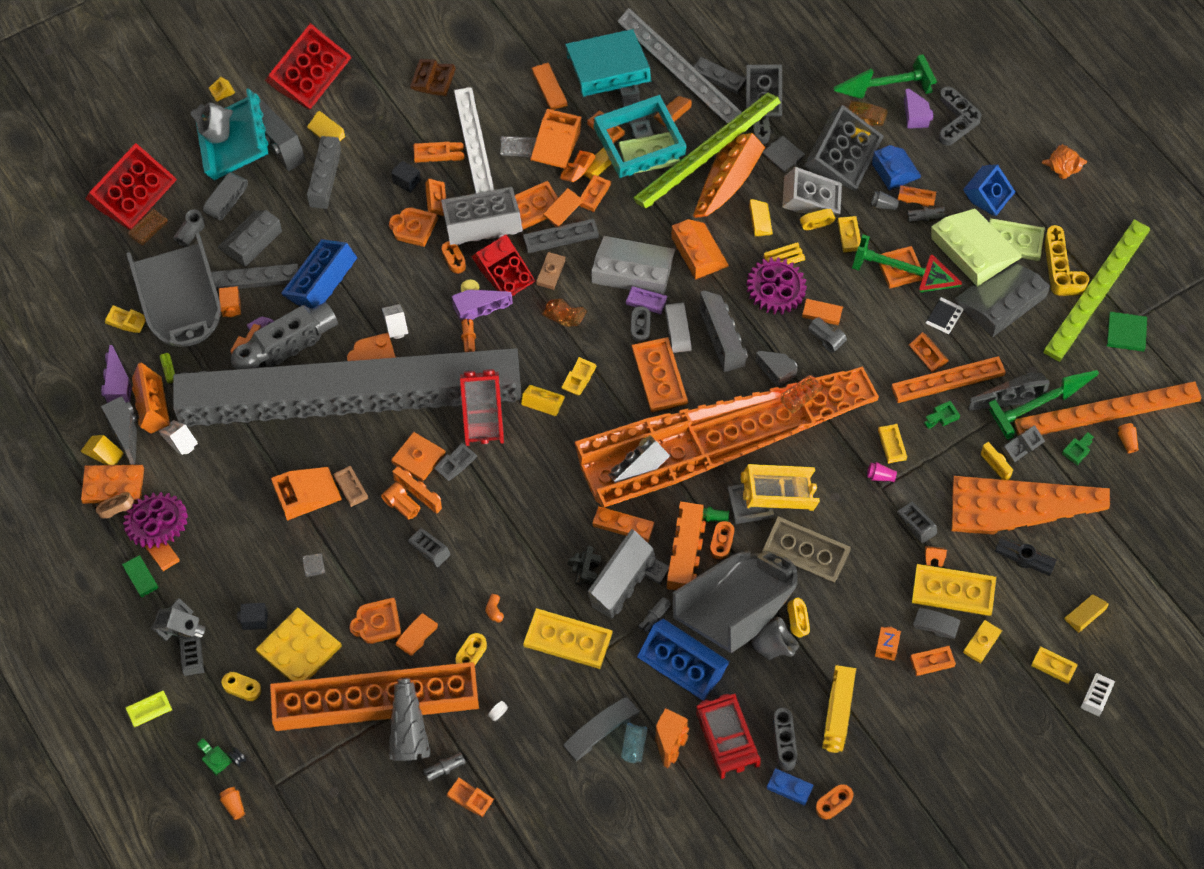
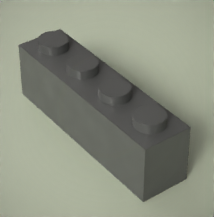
(324, 172)

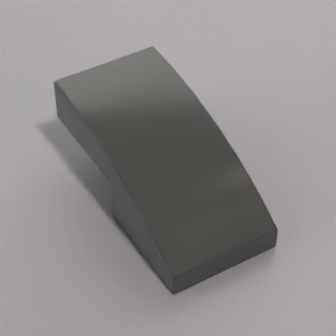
(1022, 444)
(455, 463)
(936, 622)

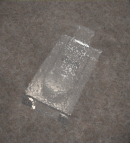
(517, 146)

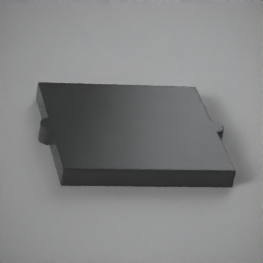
(783, 154)

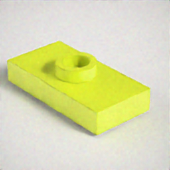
(148, 708)

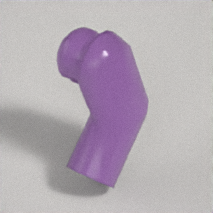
(262, 321)

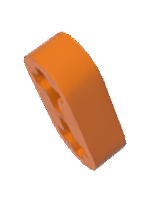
(457, 255)

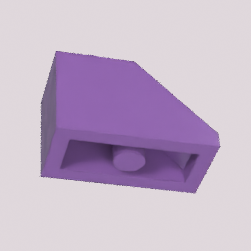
(917, 110)

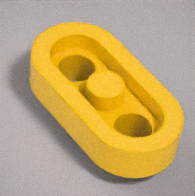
(798, 617)
(469, 652)
(240, 686)

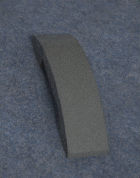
(639, 127)
(599, 727)

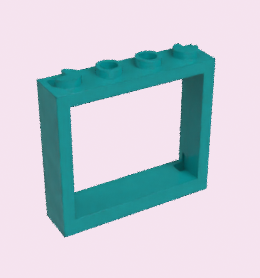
(631, 113)

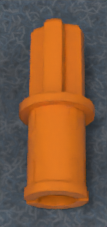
(468, 336)

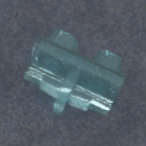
(634, 743)

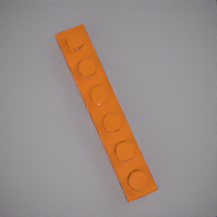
(948, 379)

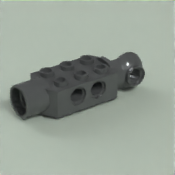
(284, 337)

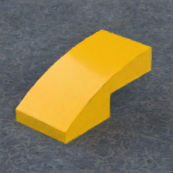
(125, 320)
(579, 377)

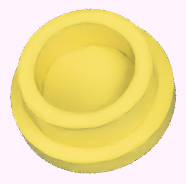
(469, 285)

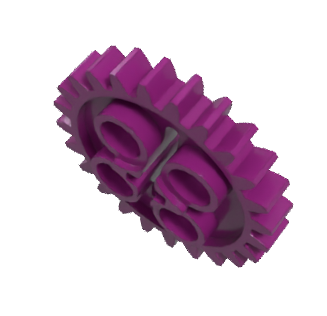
(777, 271)
(155, 520)

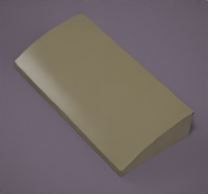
(808, 549)

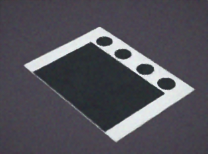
(944, 315)

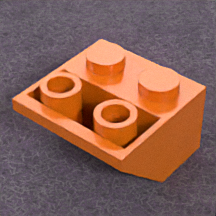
(670, 734)

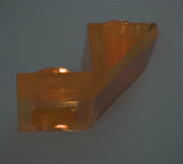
(562, 313)

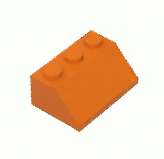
(697, 248)
(150, 399)

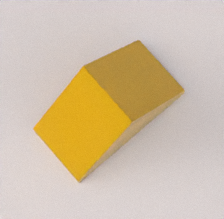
(102, 450)

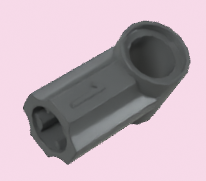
(189, 228)
(830, 337)

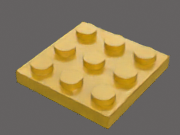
(298, 647)

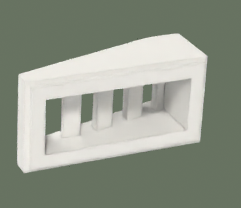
(1091, 706)

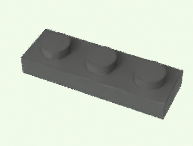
(720, 76)

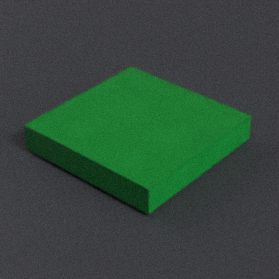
(1127, 331)

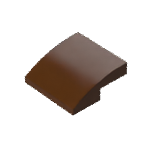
(432, 77)

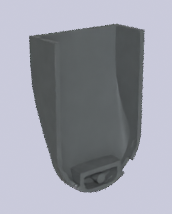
(178, 295)
(736, 597)

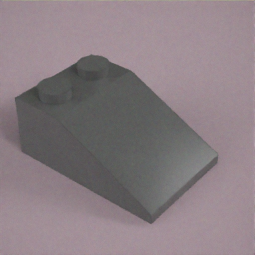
(763, 80)
(122, 421)

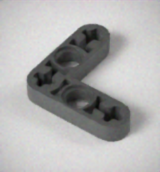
(963, 116)

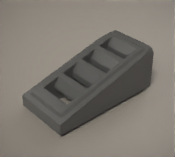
(925, 531)
(438, 555)
(192, 668)

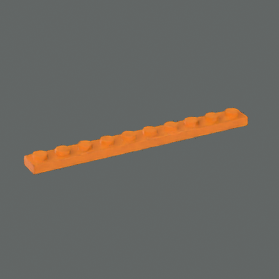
(1110, 409)

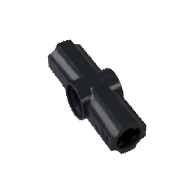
(1014, 551)

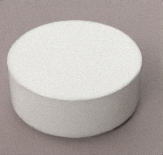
(498, 711)

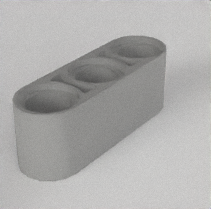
(678, 327)

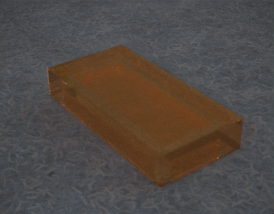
(148, 227)

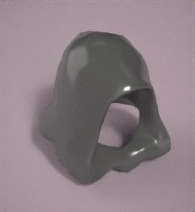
(216, 126)
(775, 640)

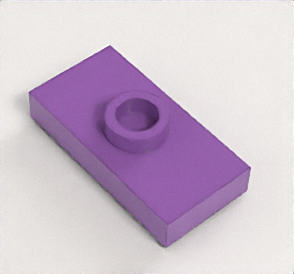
(640, 297)

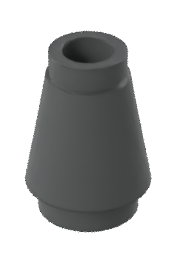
(884, 201)

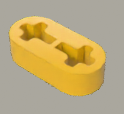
(817, 219)

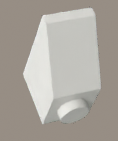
(395, 321)
(178, 437)

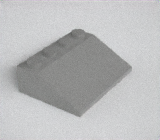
(481, 215)
(632, 263)

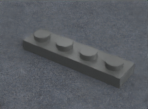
(560, 236)

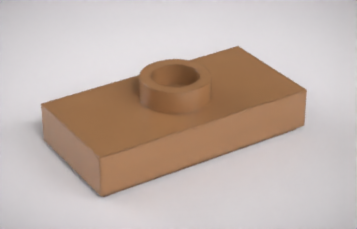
(551, 271)
(350, 486)

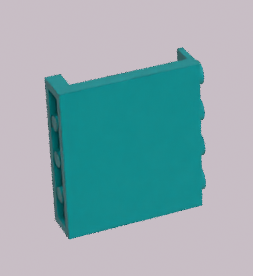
(608, 62)
(244, 143)

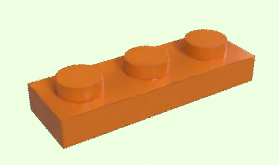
(417, 489)
(622, 523)

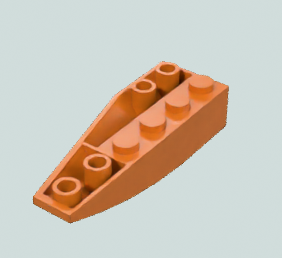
(728, 173)

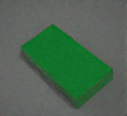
(140, 576)

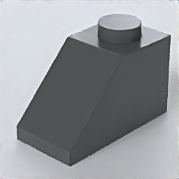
(777, 367)

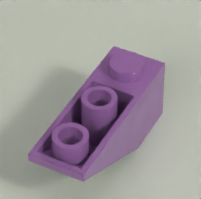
(479, 302)
(116, 379)

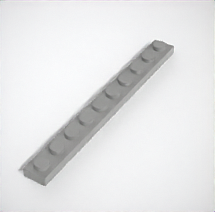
(679, 66)

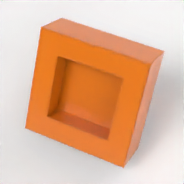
(935, 552)

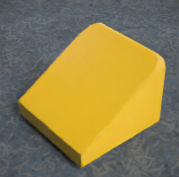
(221, 89)

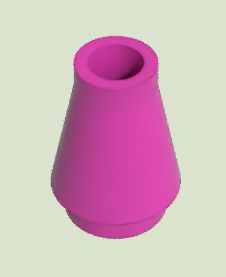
(879, 472)

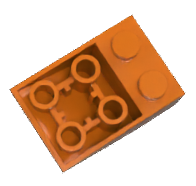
(556, 138)
(305, 491)

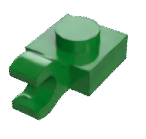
(944, 413)
(1078, 450)
(215, 758)

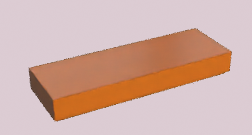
(549, 86)

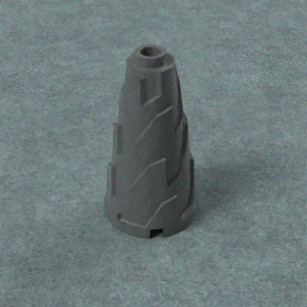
(407, 724)

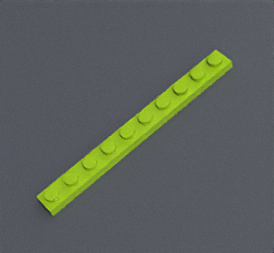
(706, 150)
(1096, 290)

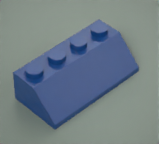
(320, 273)
(683, 659)

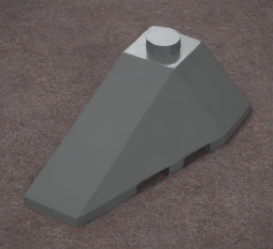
(1012, 392)

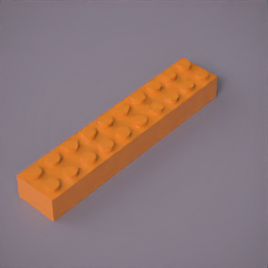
(371, 696)

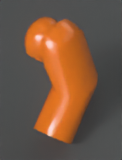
(492, 609)

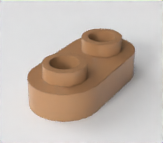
(115, 505)

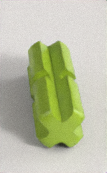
(167, 367)

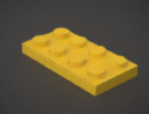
(954, 589)
(568, 638)

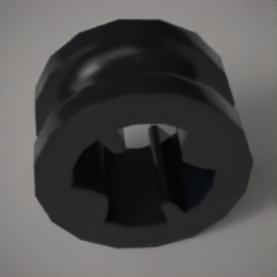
(236, 757)

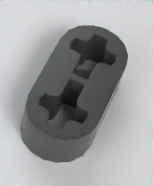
(765, 127)

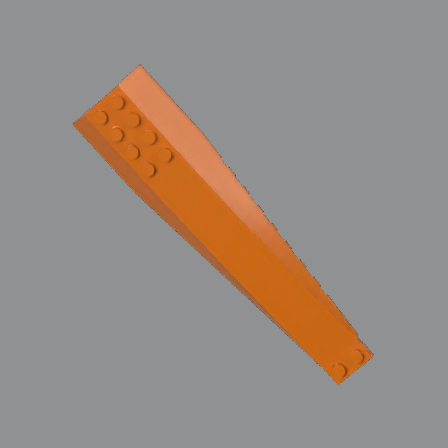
(713, 434)

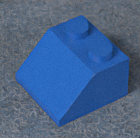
(894, 167)
(989, 189)

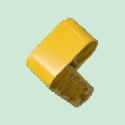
(1060, 260)

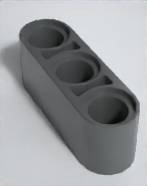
(225, 196)
(784, 730)

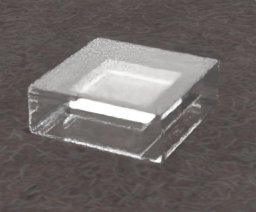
(313, 564)

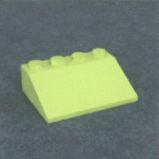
(974, 245)

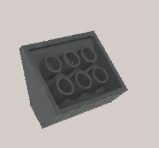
(838, 154)
(1003, 297)

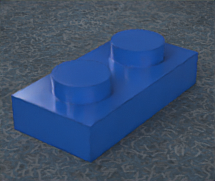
(790, 787)

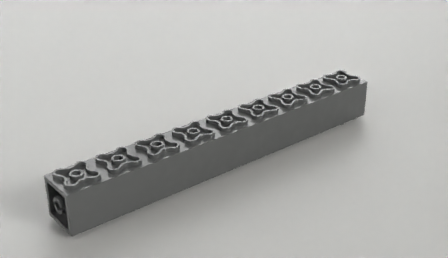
(337, 387)

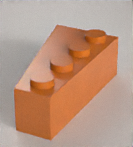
(686, 545)

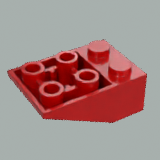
(503, 266)

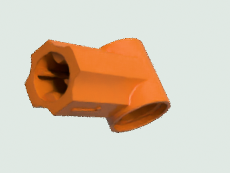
(397, 497)

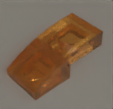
(869, 113)

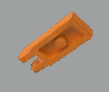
(438, 152)

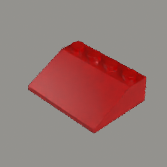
(308, 67)
(131, 187)

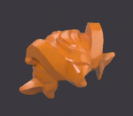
(1064, 161)

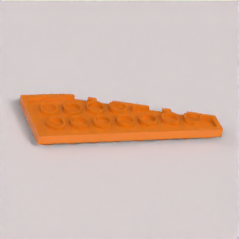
(999, 505)

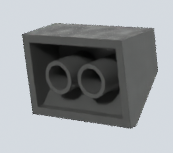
(251, 237)

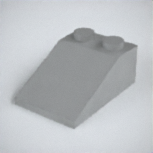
(810, 192)

